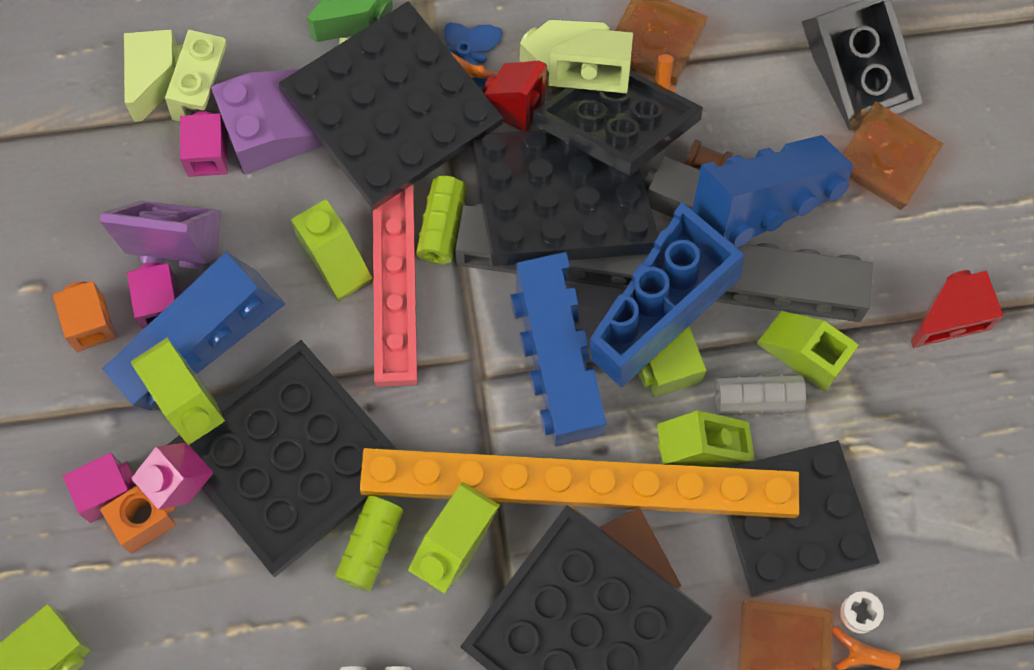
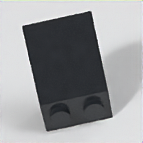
(863, 59)

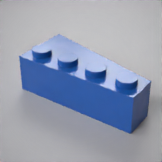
(771, 188)
(666, 294)
(200, 323)
(558, 351)

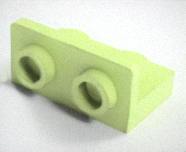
(194, 73)

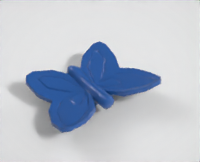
(471, 43)

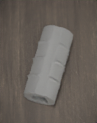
(760, 394)

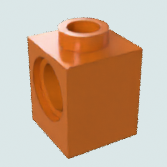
(84, 315)
(120, 517)

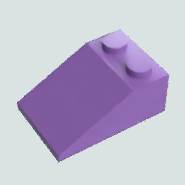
(262, 120)
(165, 232)

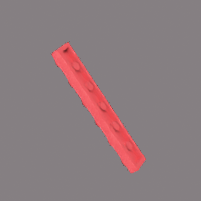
(395, 292)

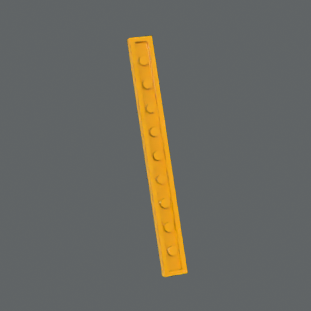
(582, 483)

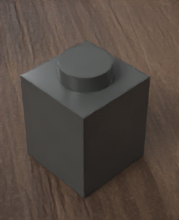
(671, 185)

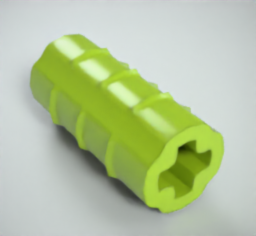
(441, 220)
(369, 543)

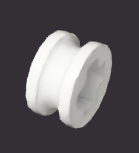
(874, 608)

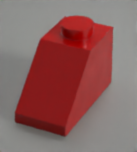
(517, 92)
(959, 309)

